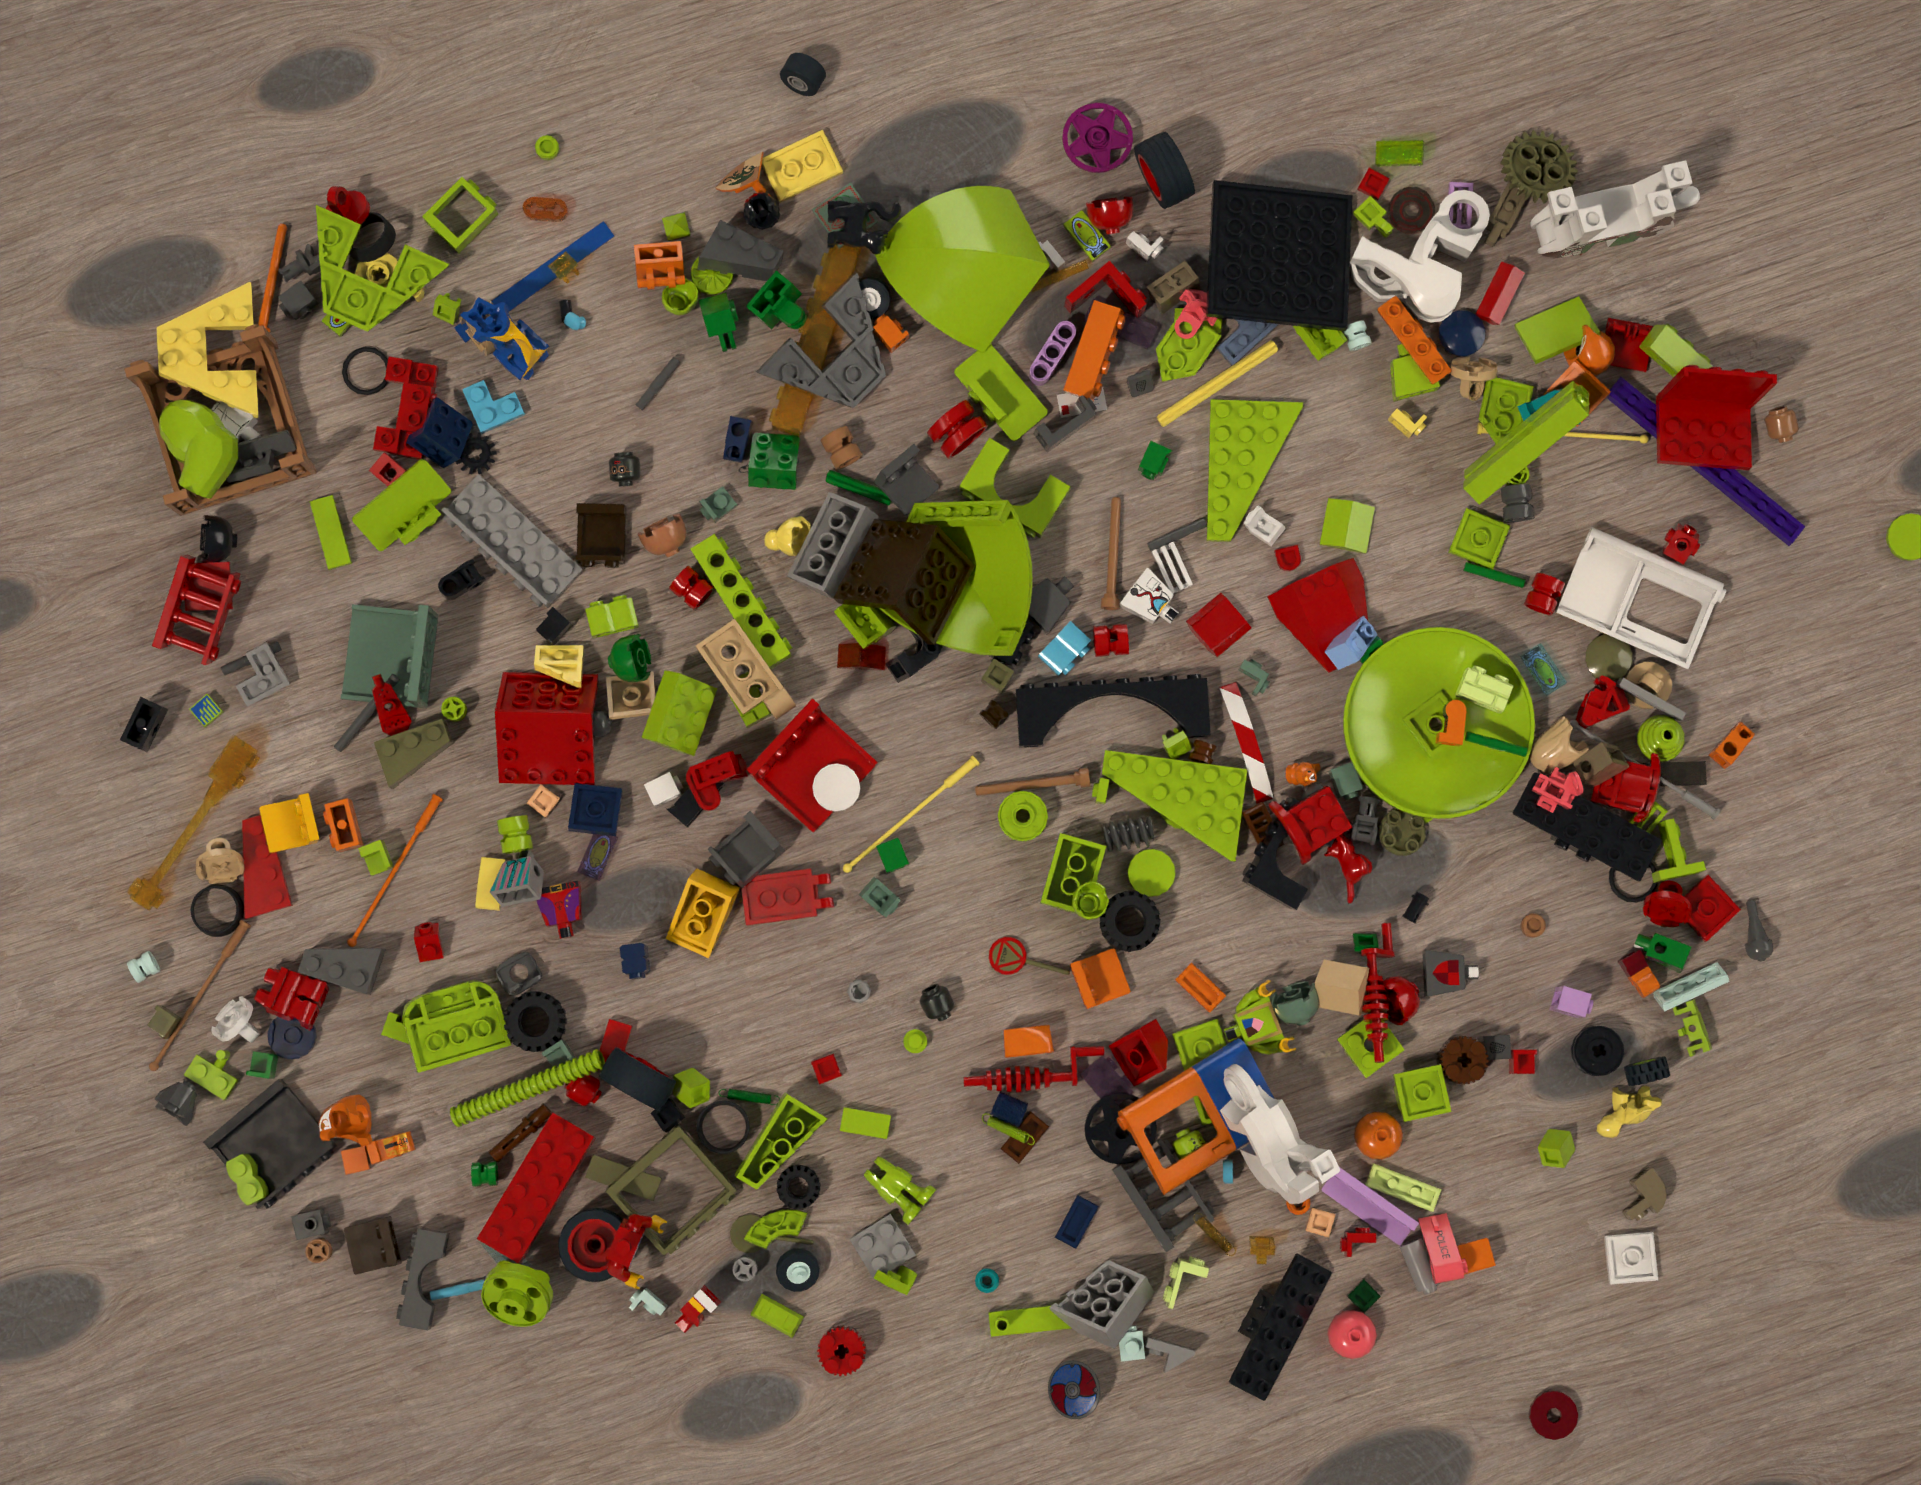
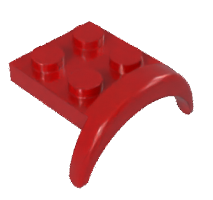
(1631, 789)
(1312, 821)

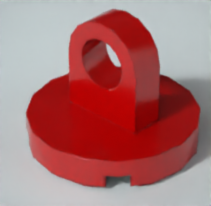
(348, 204)
(1667, 907)

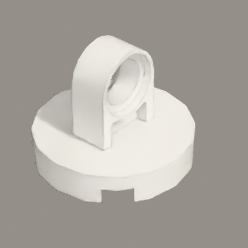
(234, 1020)

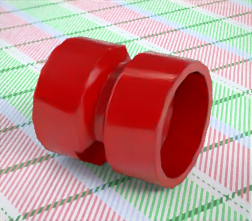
(691, 588)
(1544, 593)
(1102, 642)

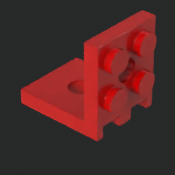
(1116, 281)

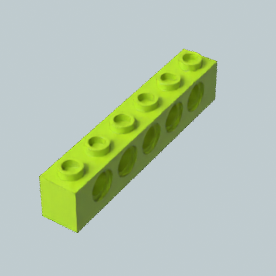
(704, 553)

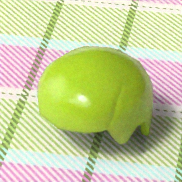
(680, 299)
(1090, 900)

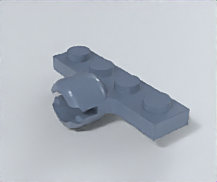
(1243, 339)

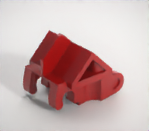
(1602, 704)

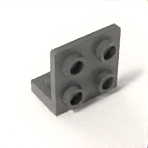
(906, 481)

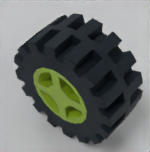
(1647, 1071)

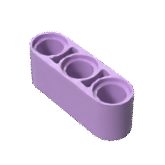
(1050, 364)

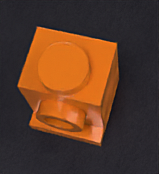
(890, 332)

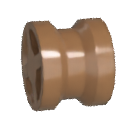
(316, 1254)

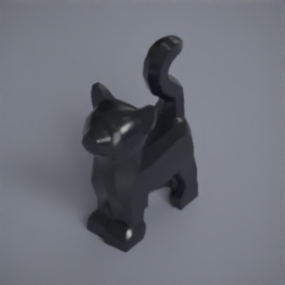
(855, 223)

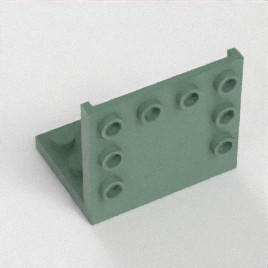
(389, 644)

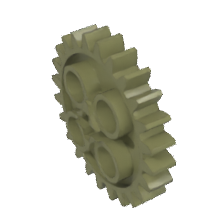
(1519, 168)

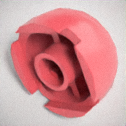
(1352, 1334)

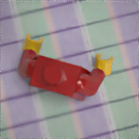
(626, 1245)

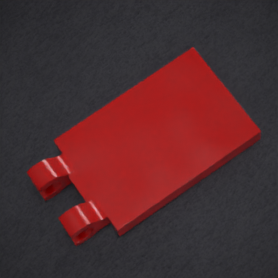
(784, 896)

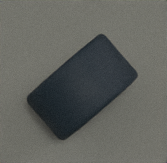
(803, 74)

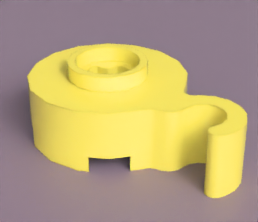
(383, 264)

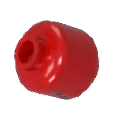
(583, 1090)

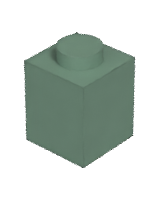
(1345, 781)

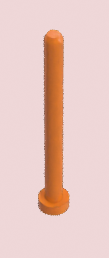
(272, 276)

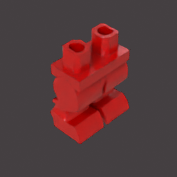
(286, 995)

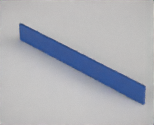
(543, 275)

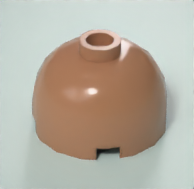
(664, 536)

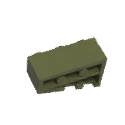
(410, 750)

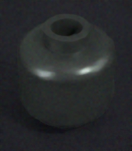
(936, 1002)

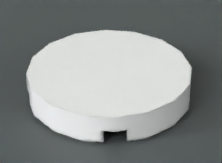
(836, 787)

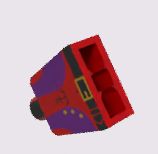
(561, 906)

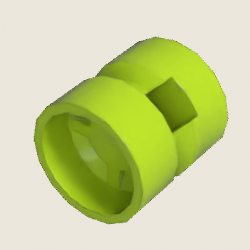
(514, 834)

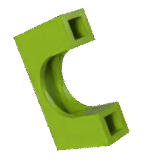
(980, 486)

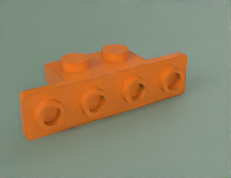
(1414, 340)

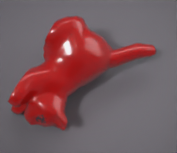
(1353, 865)

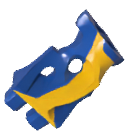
(507, 337)

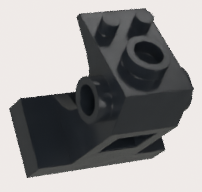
(906, 666)

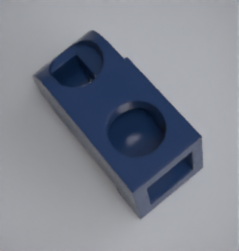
(737, 439)

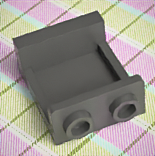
(1051, 440)
(746, 851)

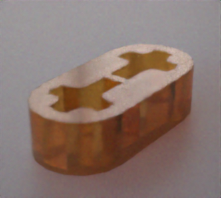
(546, 203)

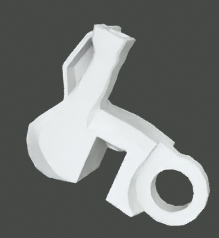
(1420, 282)
(1275, 1149)

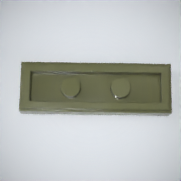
(606, 1171)

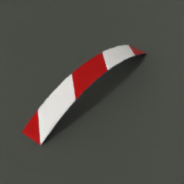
(1247, 742)

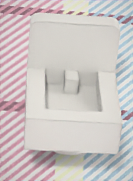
(1263, 526)

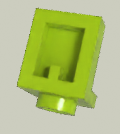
(900, 1281)

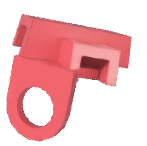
(1193, 312)
(1569, 783)

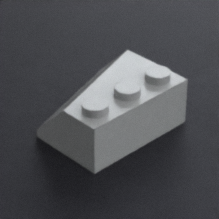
(1105, 1303)

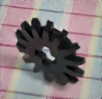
(479, 444)

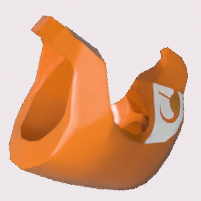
(1595, 351)
(347, 1119)

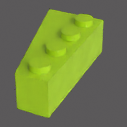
(779, 1138)

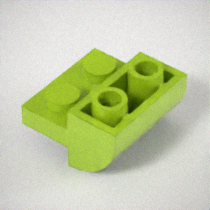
(865, 623)

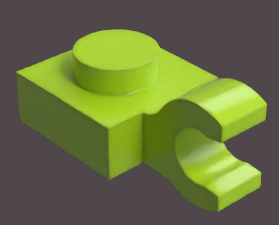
(1372, 215)

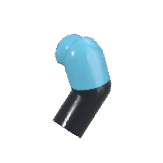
(569, 318)

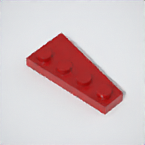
(263, 875)

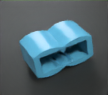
(1065, 649)

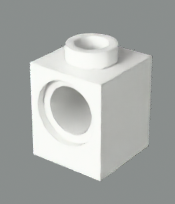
(663, 789)

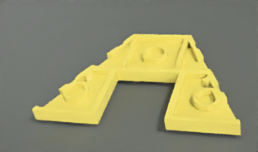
(184, 354)

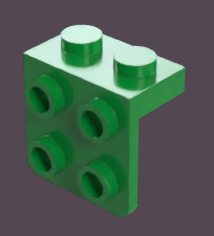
(773, 461)

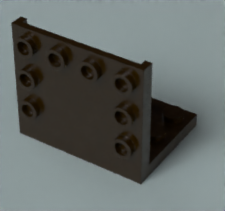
(907, 571)

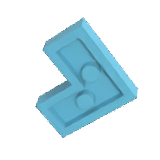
(491, 413)

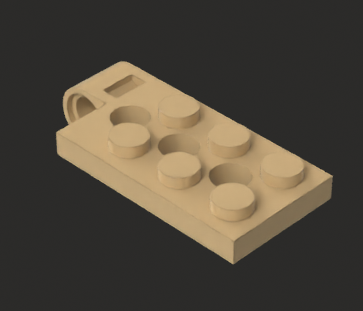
(773, 695)

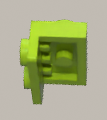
(1321, 341)

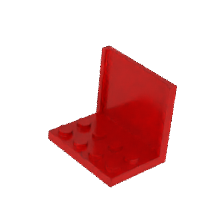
(1707, 417)
(545, 729)
(798, 755)

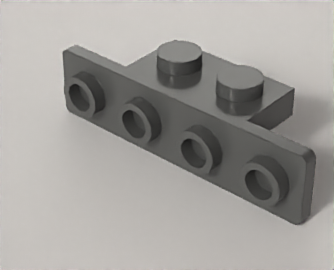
(258, 455)

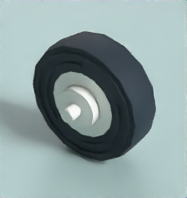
(876, 295)

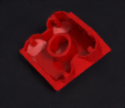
(1218, 625)

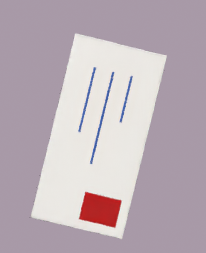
(1068, 407)

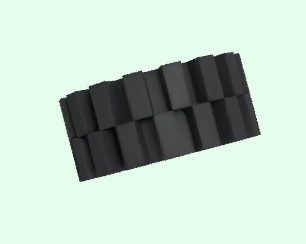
(813, 1187)

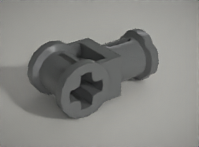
(1365, 821)

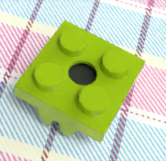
(1361, 1050)

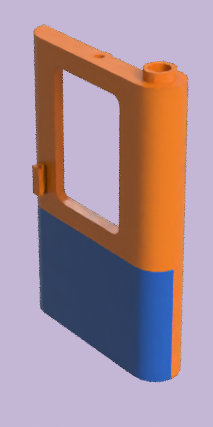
(1201, 1080)

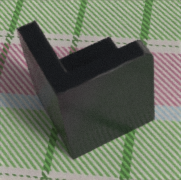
(553, 626)

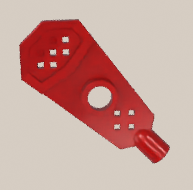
(392, 714)

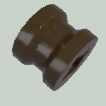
(993, 714)

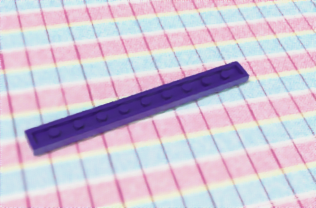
(1726, 480)

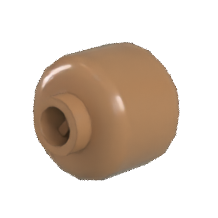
(1781, 424)

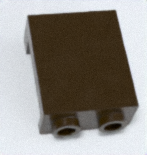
(601, 534)

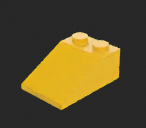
(702, 912)

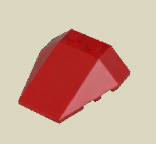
(1322, 607)

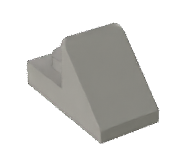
(1176, 1353)

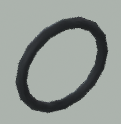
(345, 366)
(1631, 899)

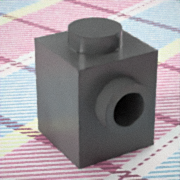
(297, 301)
(311, 1224)

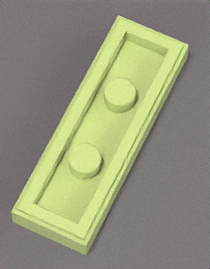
(1403, 1187)

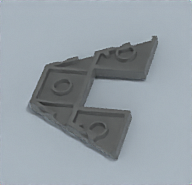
(852, 371)

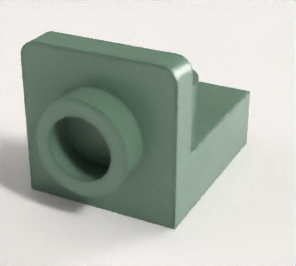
(717, 505)

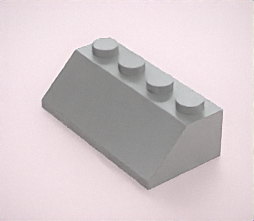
(831, 544)

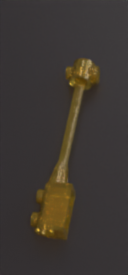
(226, 774)

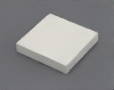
(1631, 1257)

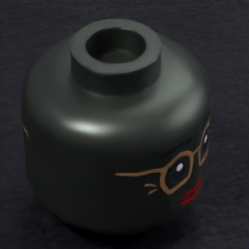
(624, 468)

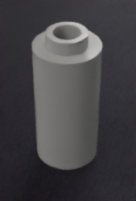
(1419, 1265)

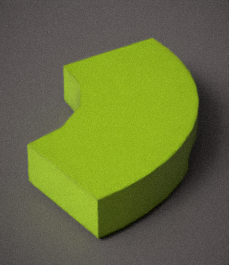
(776, 1225)

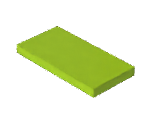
(1195, 1045)

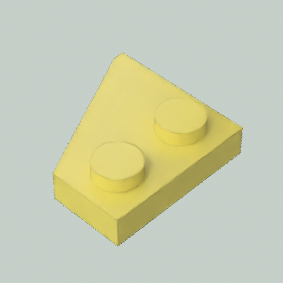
(561, 662)

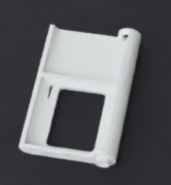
(1606, 584)

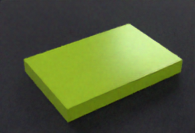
(1555, 330)

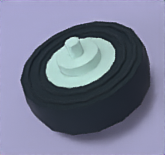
(797, 1270)

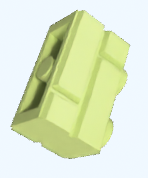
(1484, 690)

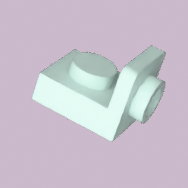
(652, 1302)
(1132, 1345)

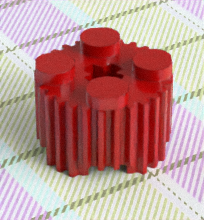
(833, 1362)

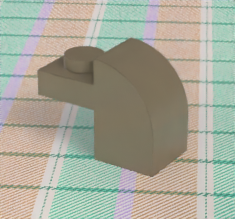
(1651, 1193)

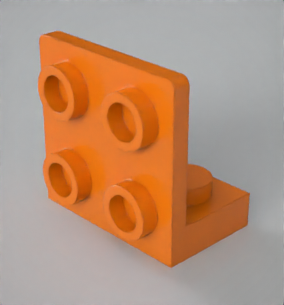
(1100, 978)

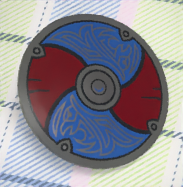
(1074, 1389)

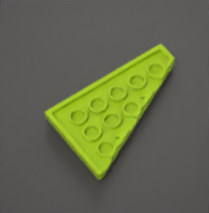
(1241, 451)
(1193, 795)

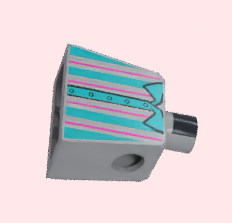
(518, 881)

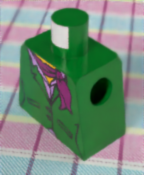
(1674, 955)

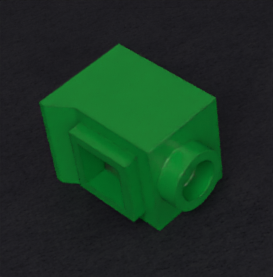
(1154, 460)

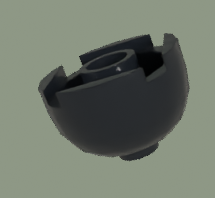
(216, 539)

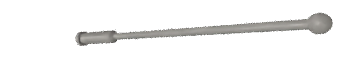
(1686, 795)

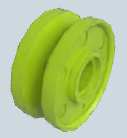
(1022, 801)

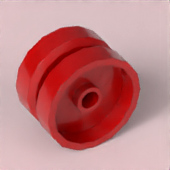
(957, 429)

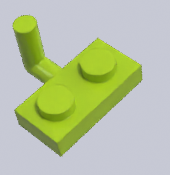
(212, 1075)

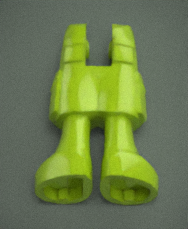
(892, 1185)

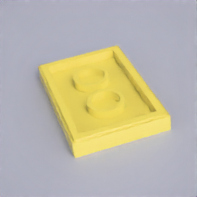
(801, 166)

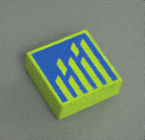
(206, 710)

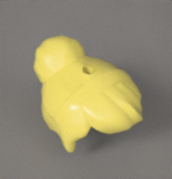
(789, 536)

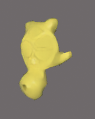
(1627, 1110)

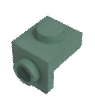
(1254, 671)
(880, 897)

